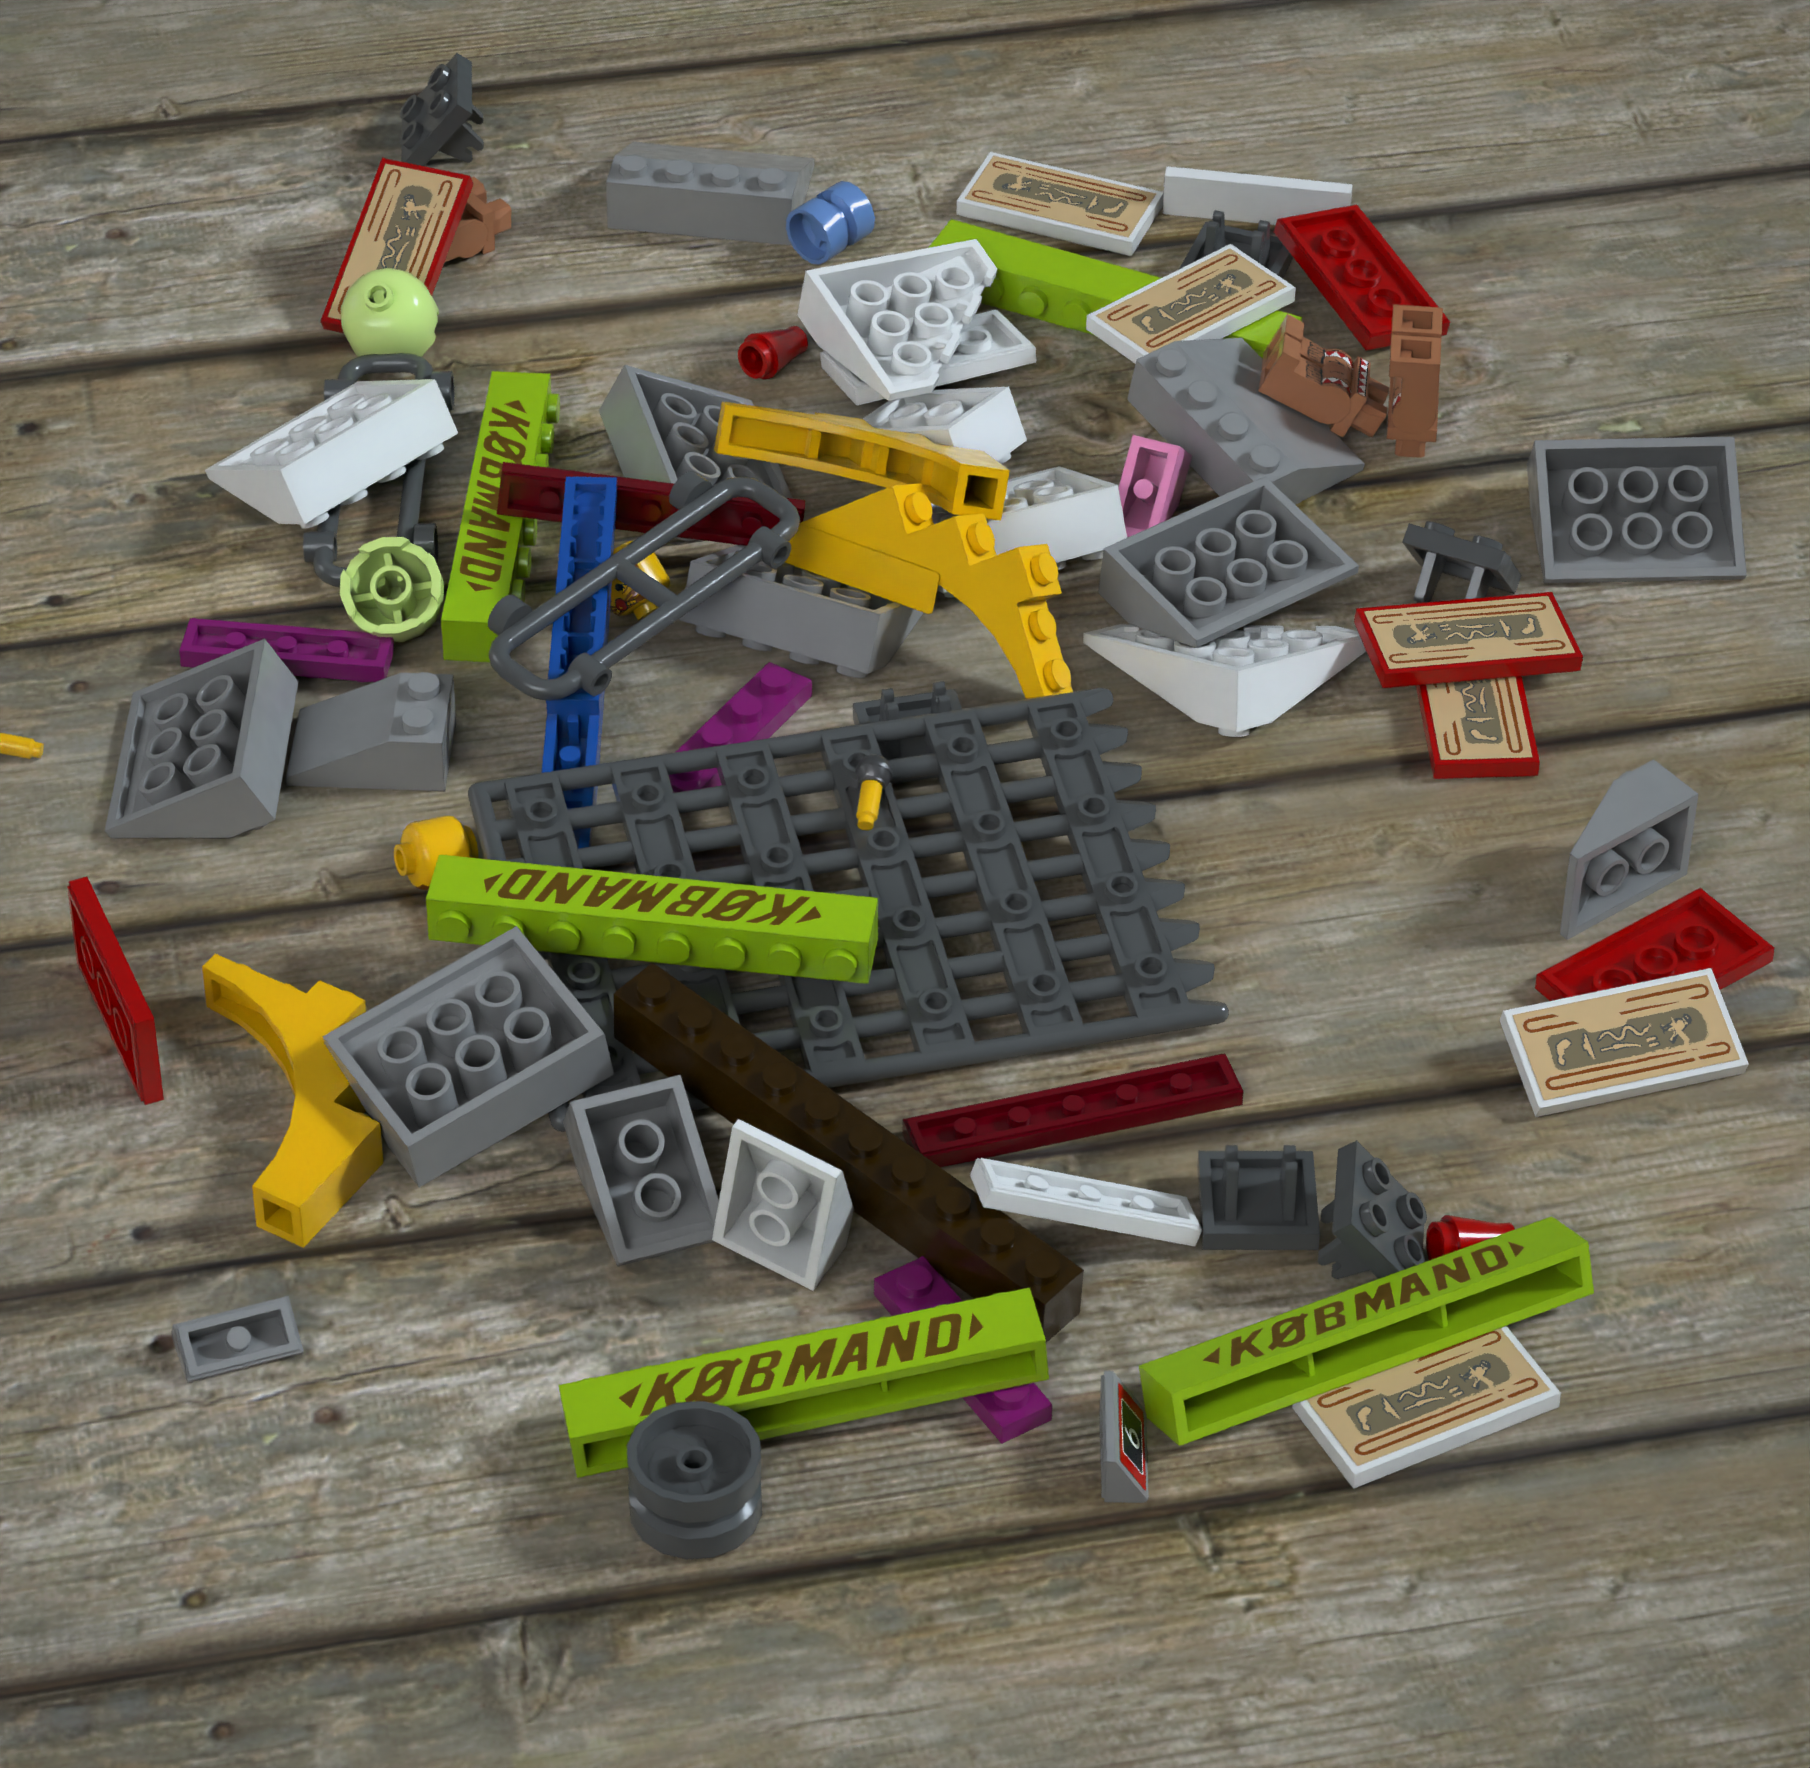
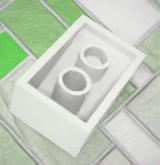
(957, 418)
(782, 1207)

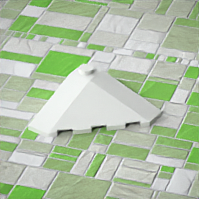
(896, 313)
(1234, 679)

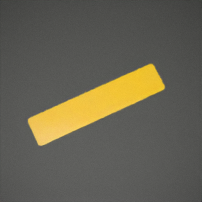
(864, 568)

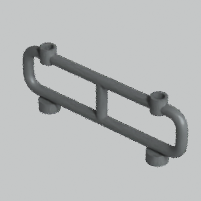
(694, 499)
(321, 546)

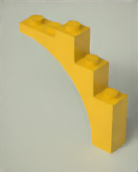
(849, 447)
(1001, 589)
(329, 1138)

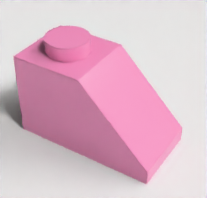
(1151, 483)

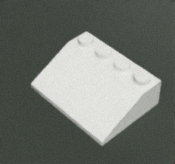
(338, 450)
(1059, 509)

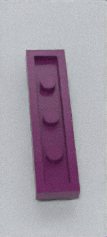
(302, 649)
(748, 716)
(1003, 1411)

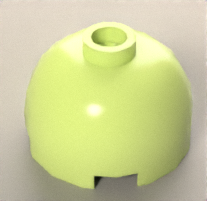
(389, 314)
(392, 589)

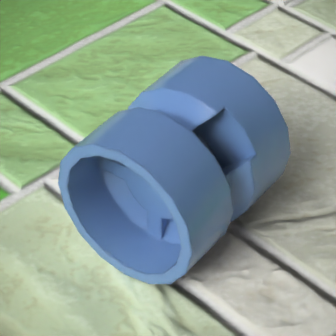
(830, 222)

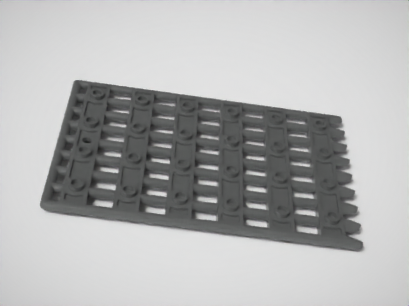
(887, 865)

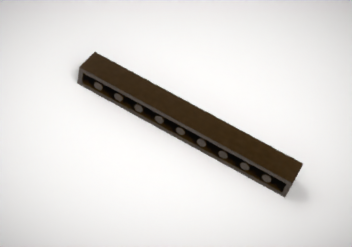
(885, 1176)

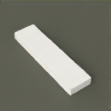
(1248, 195)
(1085, 1201)

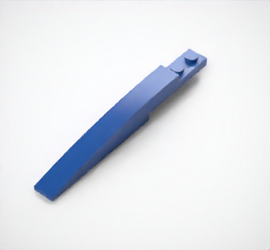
(576, 721)

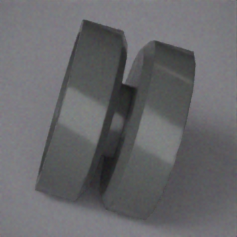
(694, 1480)

